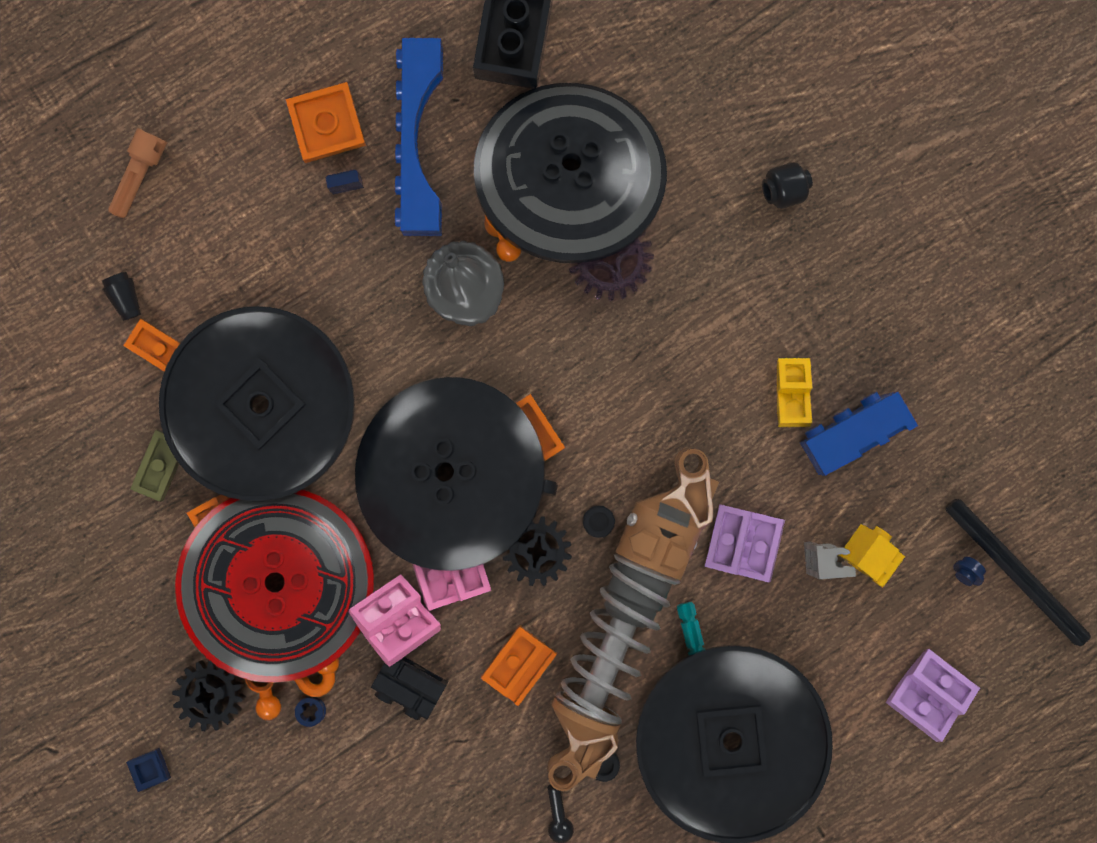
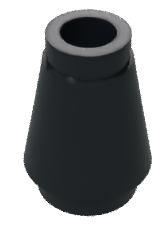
(122, 295)

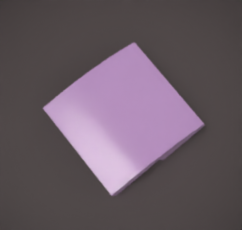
(744, 543)
(932, 695)

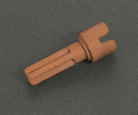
(144, 152)

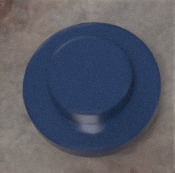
(969, 571)

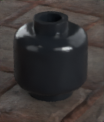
(787, 185)

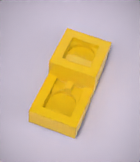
(793, 392)

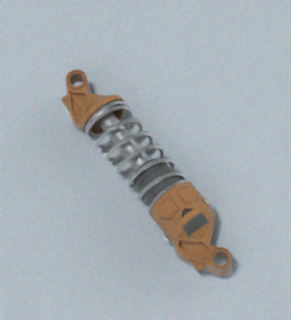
(650, 559)

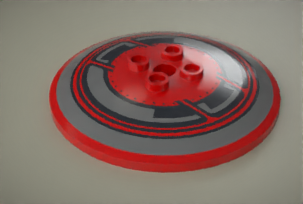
(263, 631)

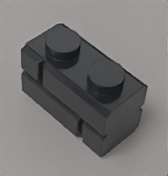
(409, 686)

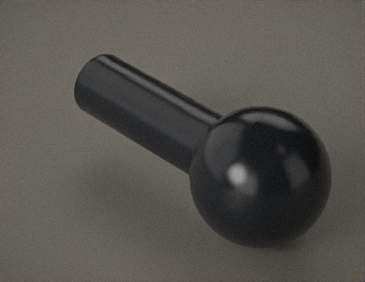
(560, 828)

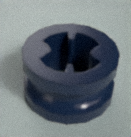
(300, 708)

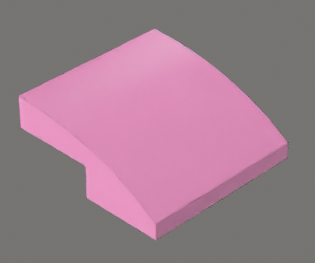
(447, 587)
(394, 620)

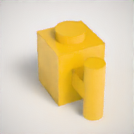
(873, 554)

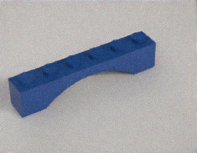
(421, 74)

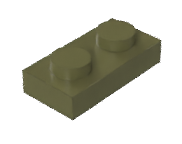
(156, 469)

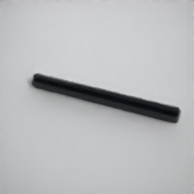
(1018, 572)

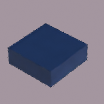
(344, 182)
(148, 769)

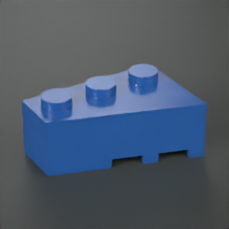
(857, 431)

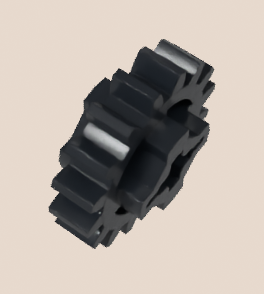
(552, 553)
(210, 707)

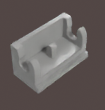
(822, 561)

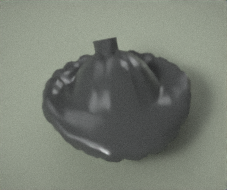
(463, 283)

